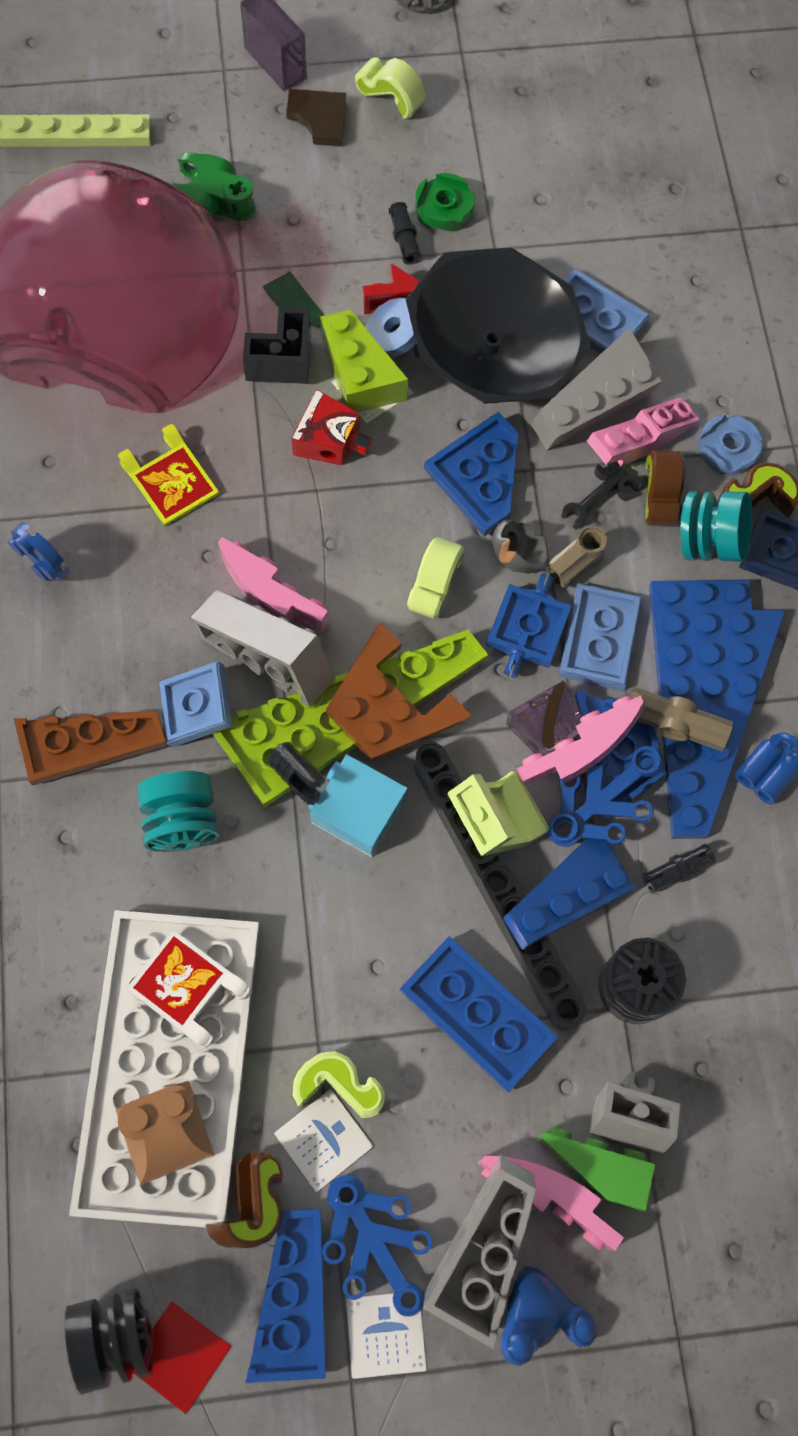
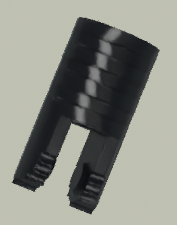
(297, 772)

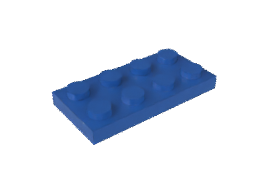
(478, 1014)

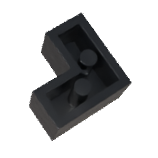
(282, 355)

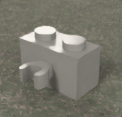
(635, 1116)

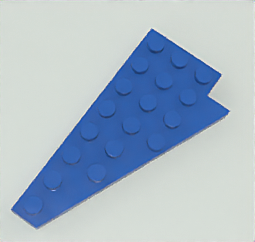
(714, 654)

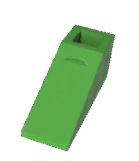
(611, 1176)

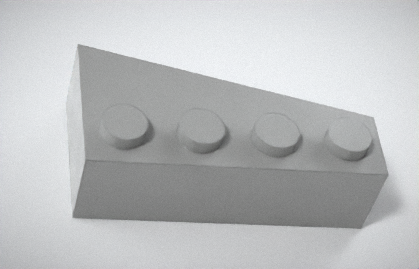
(480, 1262)

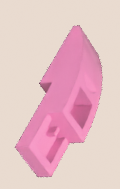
(646, 432)
(261, 585)
(598, 738)
(570, 1201)

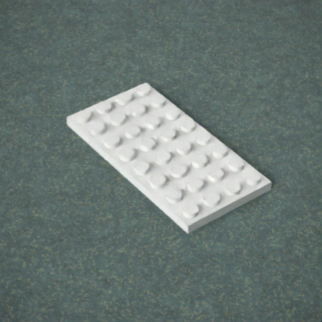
(144, 1053)

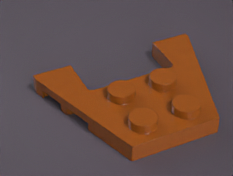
(377, 713)

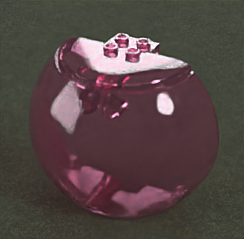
(113, 286)

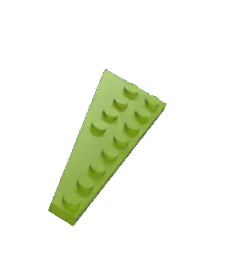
(315, 734)

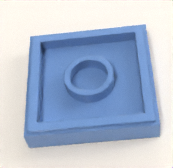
(195, 704)

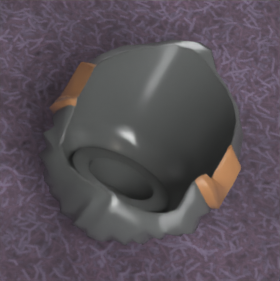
(520, 547)

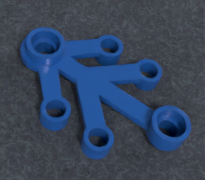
(600, 802)
(372, 1238)

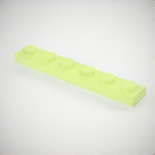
(75, 130)

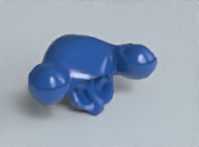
(536, 1313)

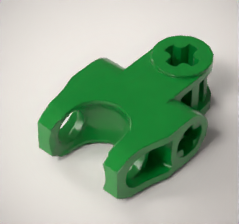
(216, 186)

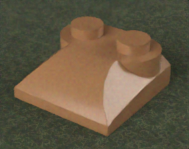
(164, 1132)

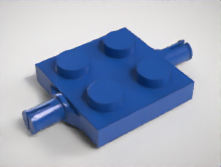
(528, 625)

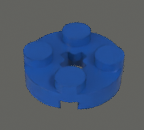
(39, 551)

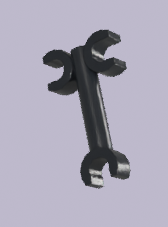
(612, 478)

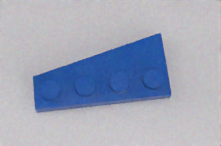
(573, 890)
(291, 1320)

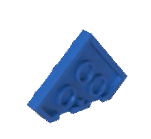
(479, 472)

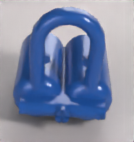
(770, 767)

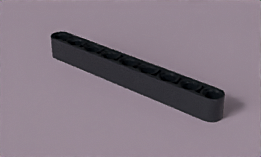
(499, 900)

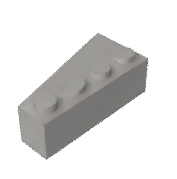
(602, 389)
(266, 644)

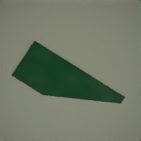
(288, 292)

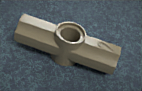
(682, 720)

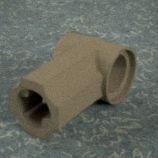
(576, 557)

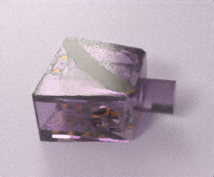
(546, 719)

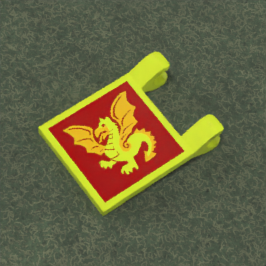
(171, 482)

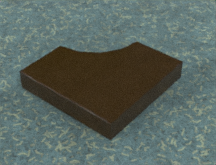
(320, 113)

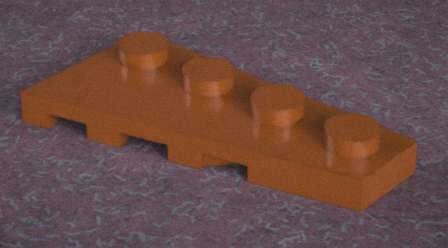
(70, 745)

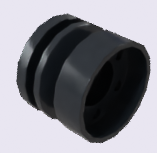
(622, 987)
(101, 1341)

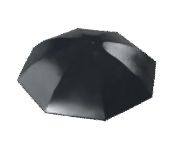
(497, 325)

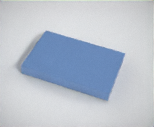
(604, 312)
(600, 637)

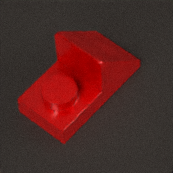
(400, 286)

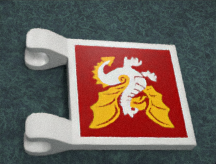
(181, 983)

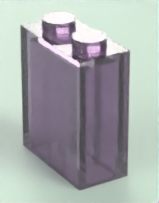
(274, 41)

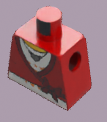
(329, 431)

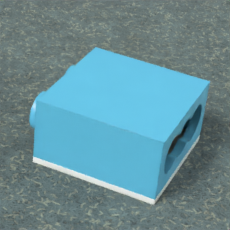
(358, 804)

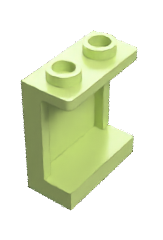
(498, 813)

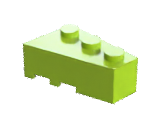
(360, 365)

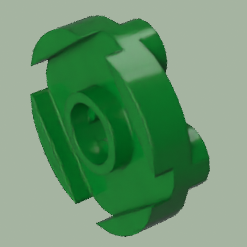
(439, 215)

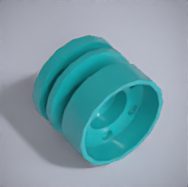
(719, 526)
(177, 811)

